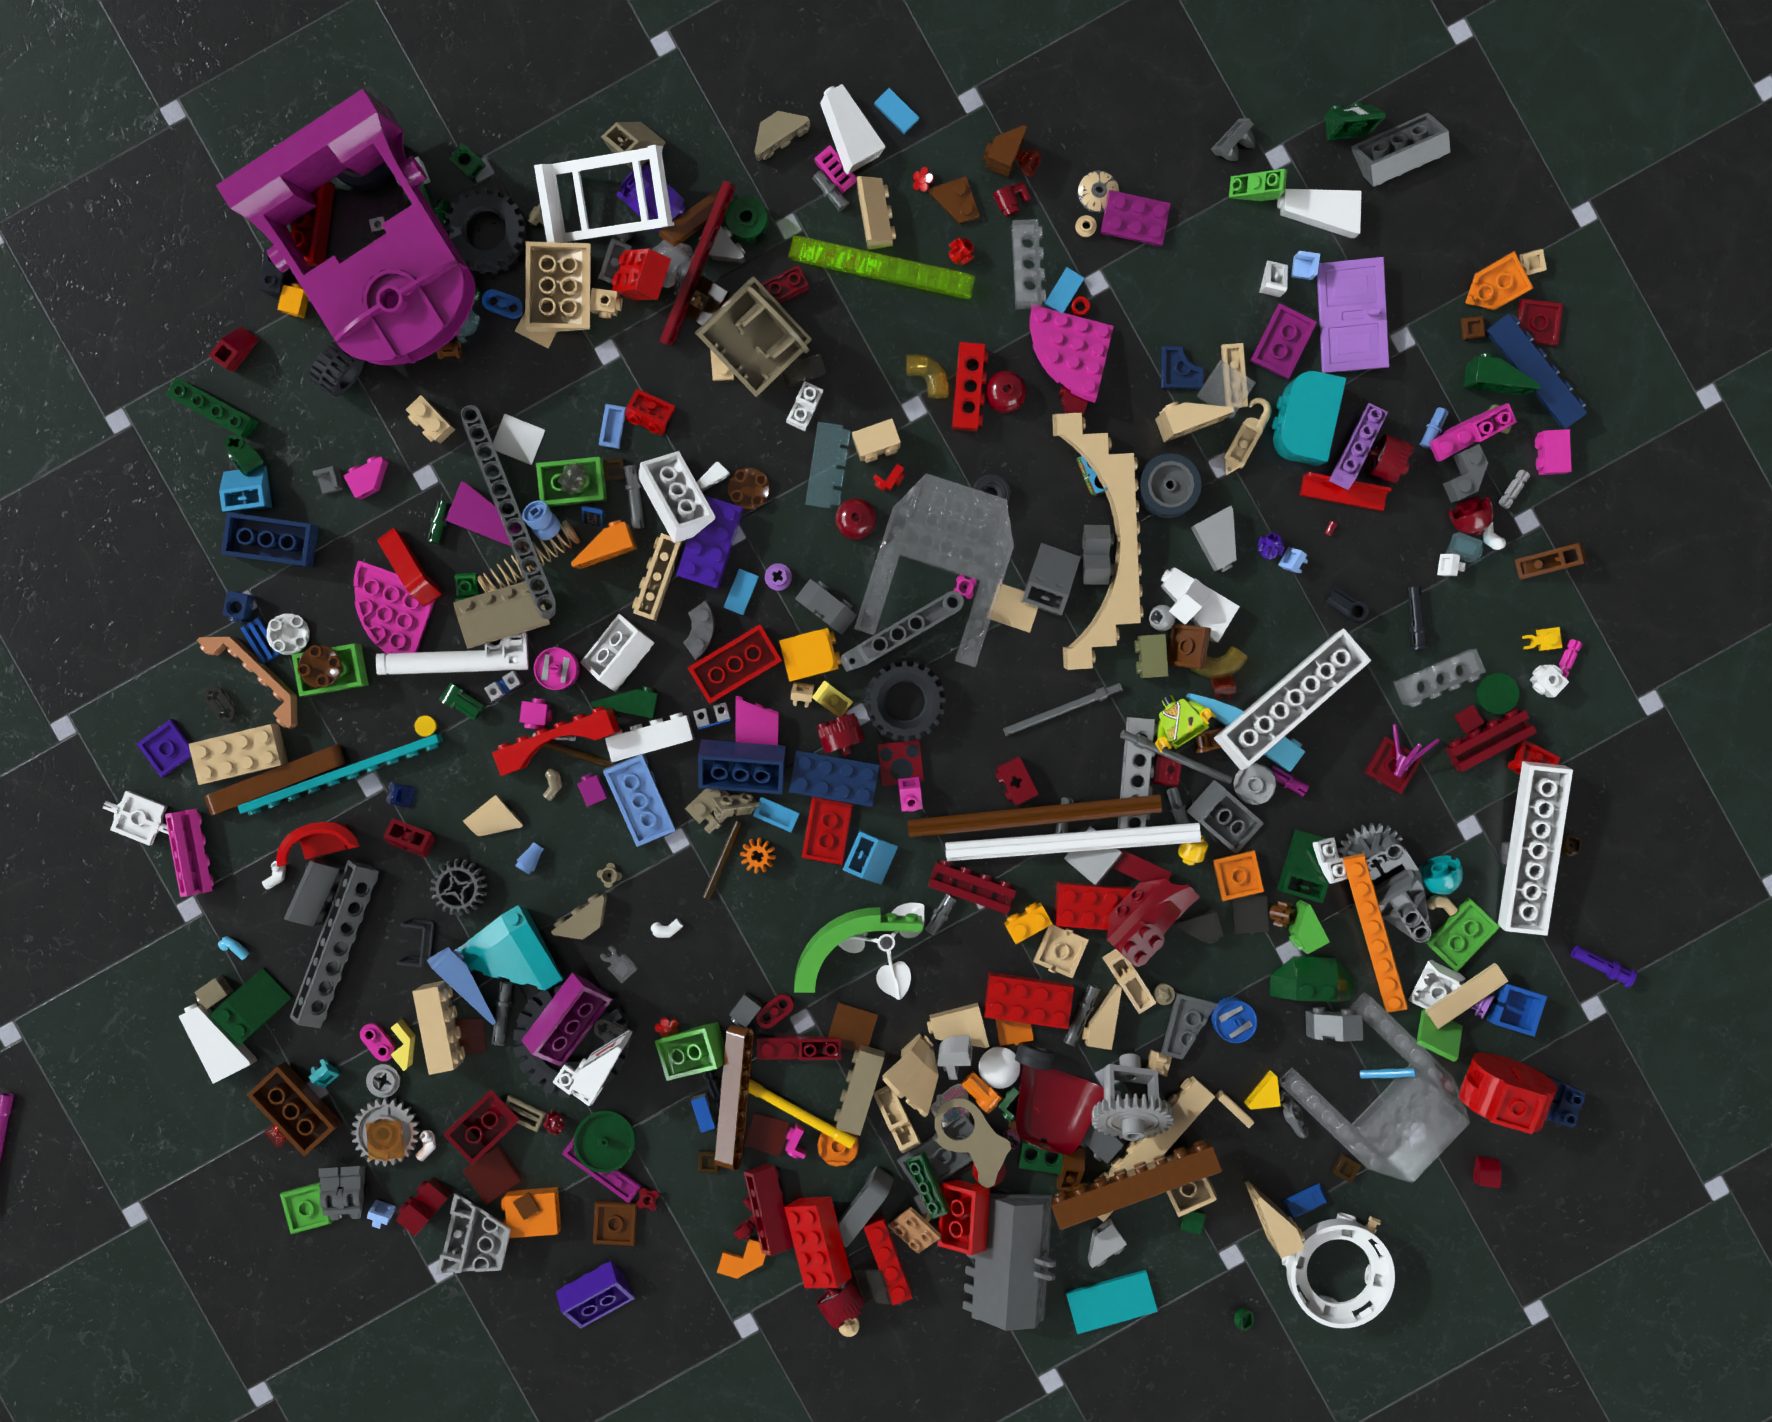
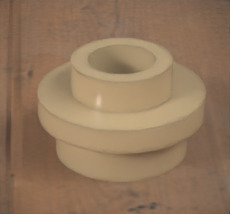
(1085, 232)

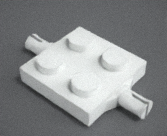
(138, 817)

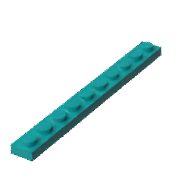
(332, 778)

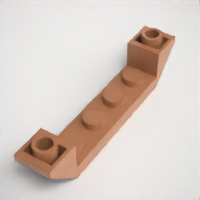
(287, 712)

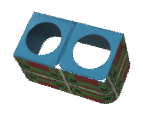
(1085, 471)

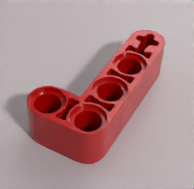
(408, 567)

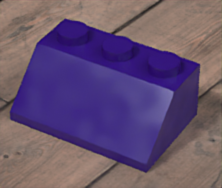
(594, 1295)

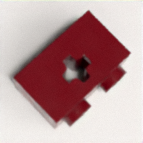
(1026, 788)
(409, 838)

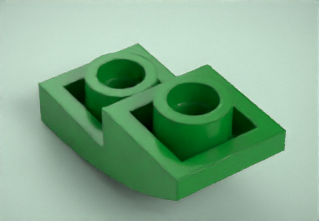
(466, 585)

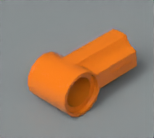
(985, 1096)

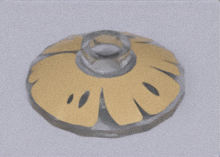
(1087, 191)

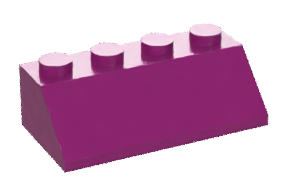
(566, 1020)

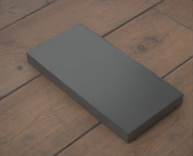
(941, 1160)

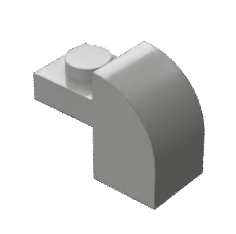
(955, 1052)

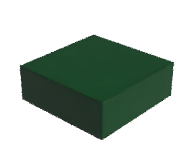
(1193, 1222)

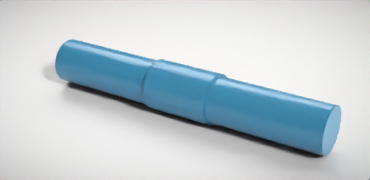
(1388, 1073)

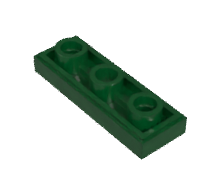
(928, 1185)

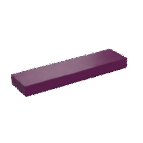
(616, 1181)

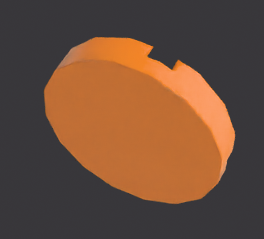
(834, 1152)

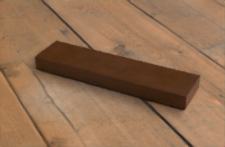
(689, 221)

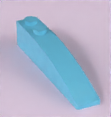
(1284, 753)

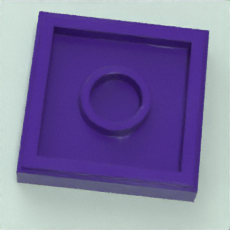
(166, 748)

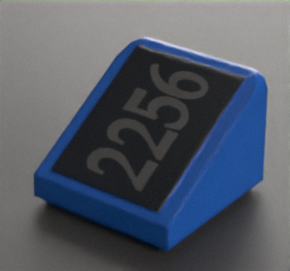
(593, 516)

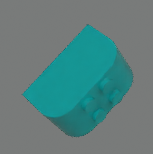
(1308, 417)

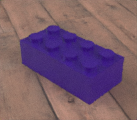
(709, 550)

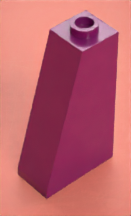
(477, 514)

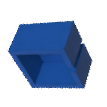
(1517, 1009)

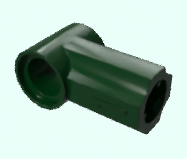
(458, 699)

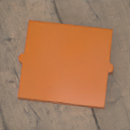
(1013, 1032)

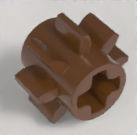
(1282, 914)

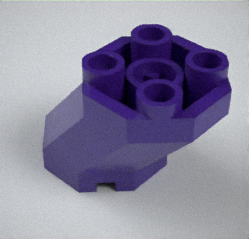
(630, 197)

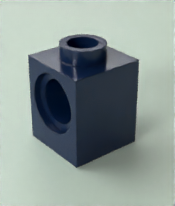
(232, 599)

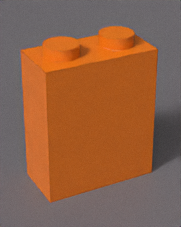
(543, 1222)

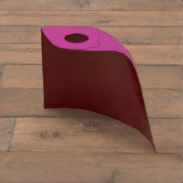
(1063, 1105)

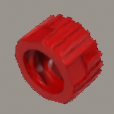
(1080, 300)

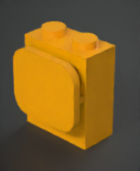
(810, 654)

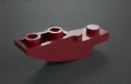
(799, 1047)

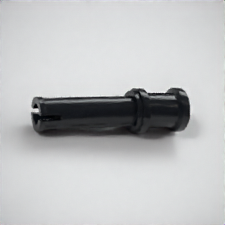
(1418, 628)

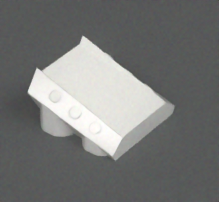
(1435, 984)

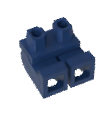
(1567, 1104)

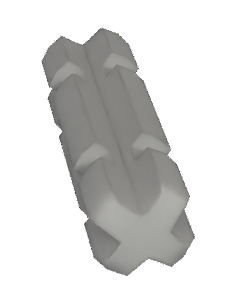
(1514, 489)

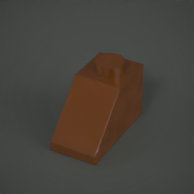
(1072, 1170)

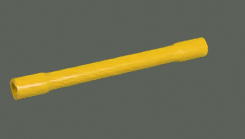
(838, 1135)

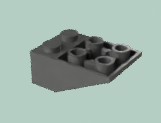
(1050, 579)

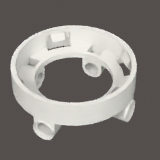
(1378, 1274)

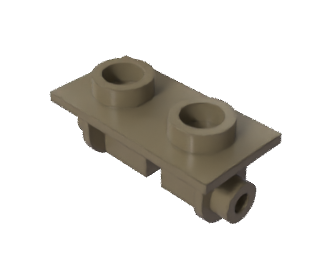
(742, 804)

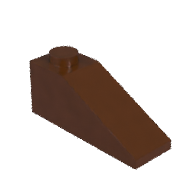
(1551, 560)

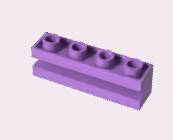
(1358, 446)

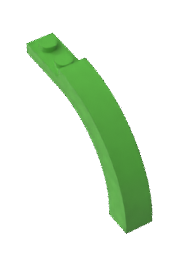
(841, 929)

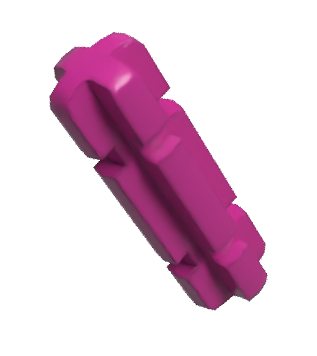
(1569, 656)

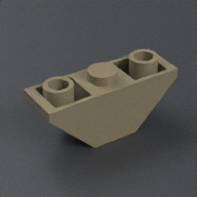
(778, 131)
(584, 919)

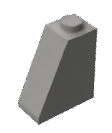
(1217, 539)

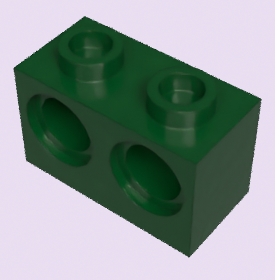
(1039, 1161)

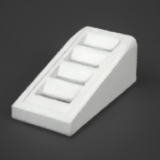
(712, 476)

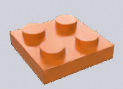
(1238, 875)

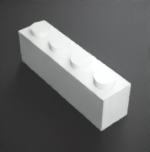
(650, 738)

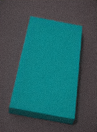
(1111, 1301)

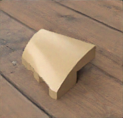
(492, 818)

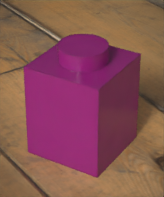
(592, 789)

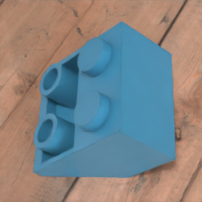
(246, 492)
(870, 857)

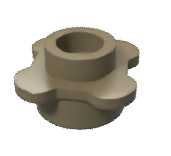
(615, 875)

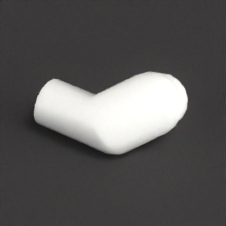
(1492, 539)

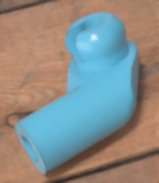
(234, 946)

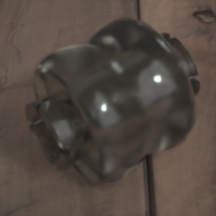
(573, 478)

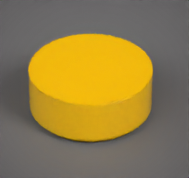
(425, 726)

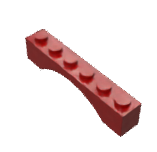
(517, 756)

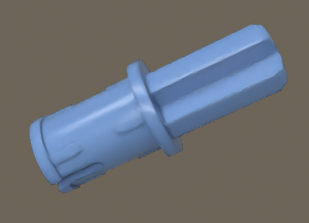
(1434, 427)

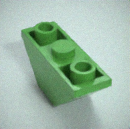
(1258, 186)

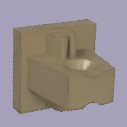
(536, 216)

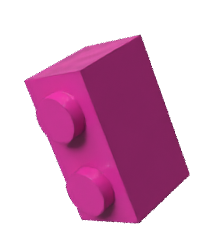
(1553, 452)

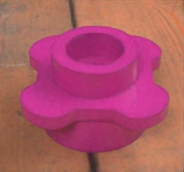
(961, 581)

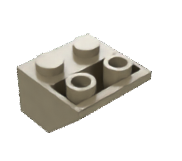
(629, 137)

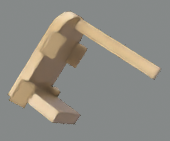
(1372, 1224)

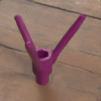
(1403, 761)

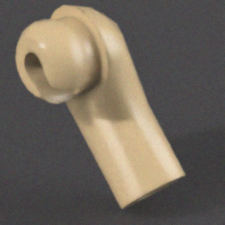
(1441, 901)

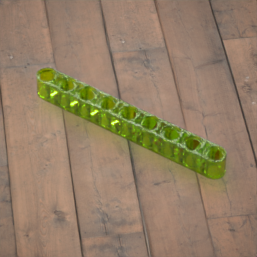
(881, 267)

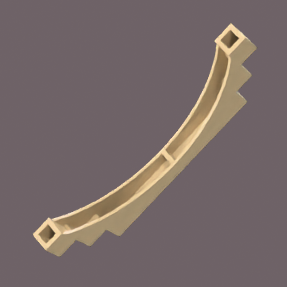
(1124, 592)

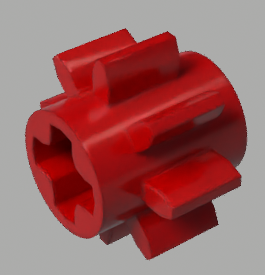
(961, 251)

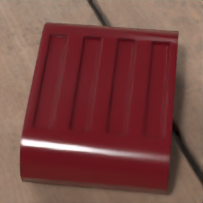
(1166, 771)

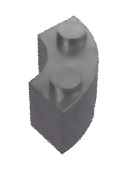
(702, 630)

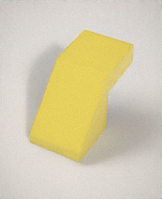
(404, 1054)

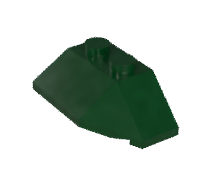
(1312, 980)

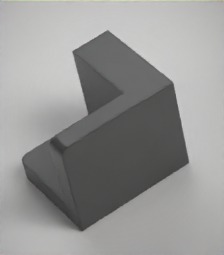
(329, 479)

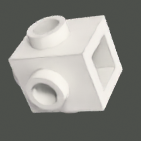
(1548, 680)

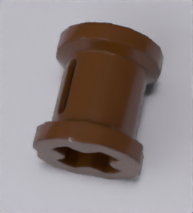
(450, 349)

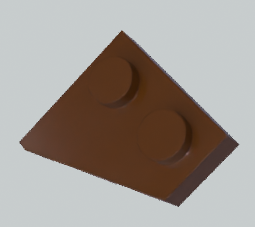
(956, 199)

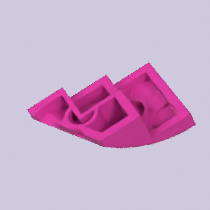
(756, 723)

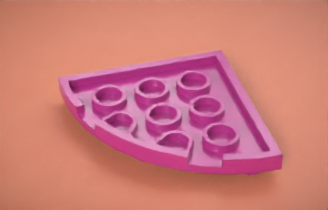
(1071, 349)
(388, 610)

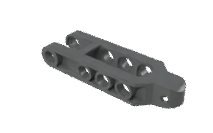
(928, 615)

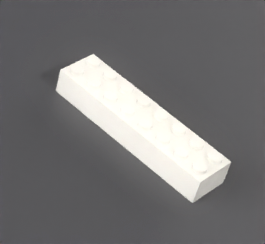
(1292, 699)
(1535, 848)

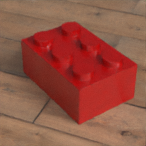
(640, 274)
(967, 1223)

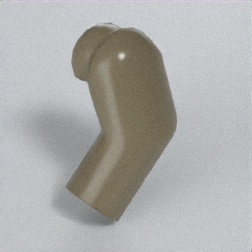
(554, 782)

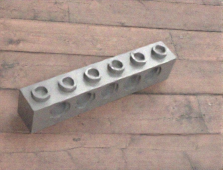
(1130, 769)

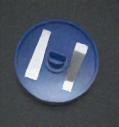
(1234, 1020)

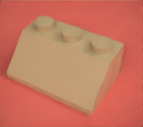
(875, 212)

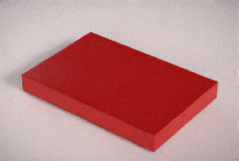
(827, 830)

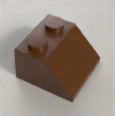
(1003, 151)

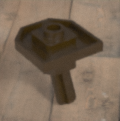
(706, 300)

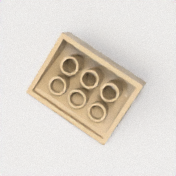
(557, 286)

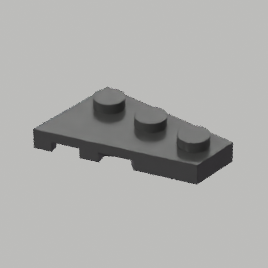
(1186, 1020)

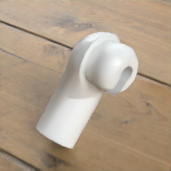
(277, 877)
(666, 931)
(429, 1145)

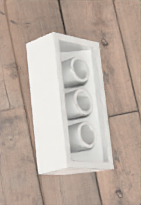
(675, 496)

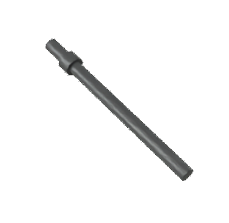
(1100, 694)
(1142, 742)

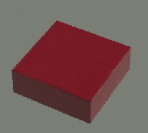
(1468, 719)

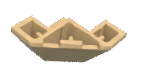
(915, 1074)

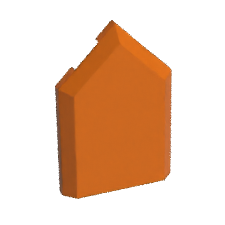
(1499, 283)

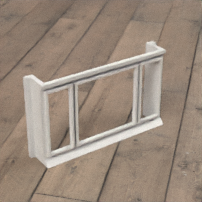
(551, 203)

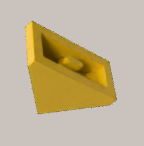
(1265, 1094)

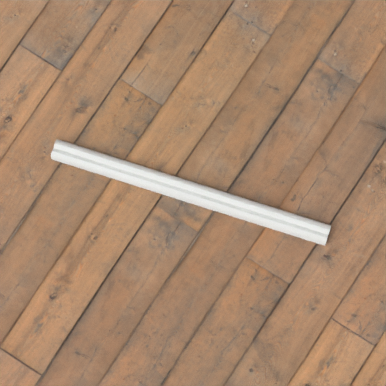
(1073, 842)

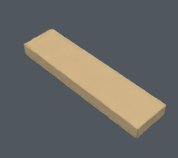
(1466, 995)

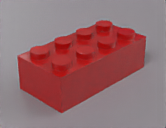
(735, 664)
(1087, 904)
(1028, 1000)
(818, 1242)

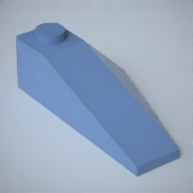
(454, 971)

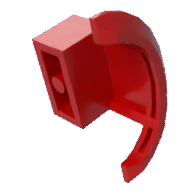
(317, 840)

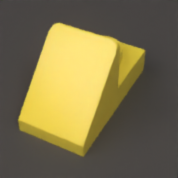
(832, 699)

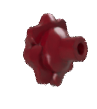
(554, 1122)

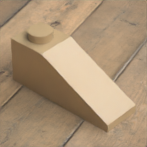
(1102, 1024)

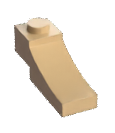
(897, 1119)

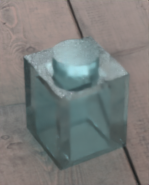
(1465, 546)

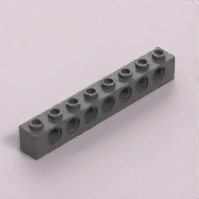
(339, 913)

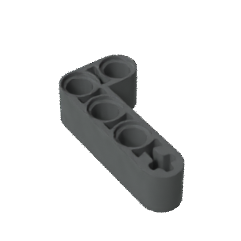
(865, 1204)

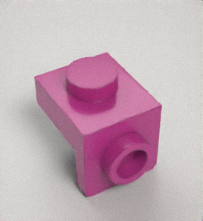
(793, 1137)

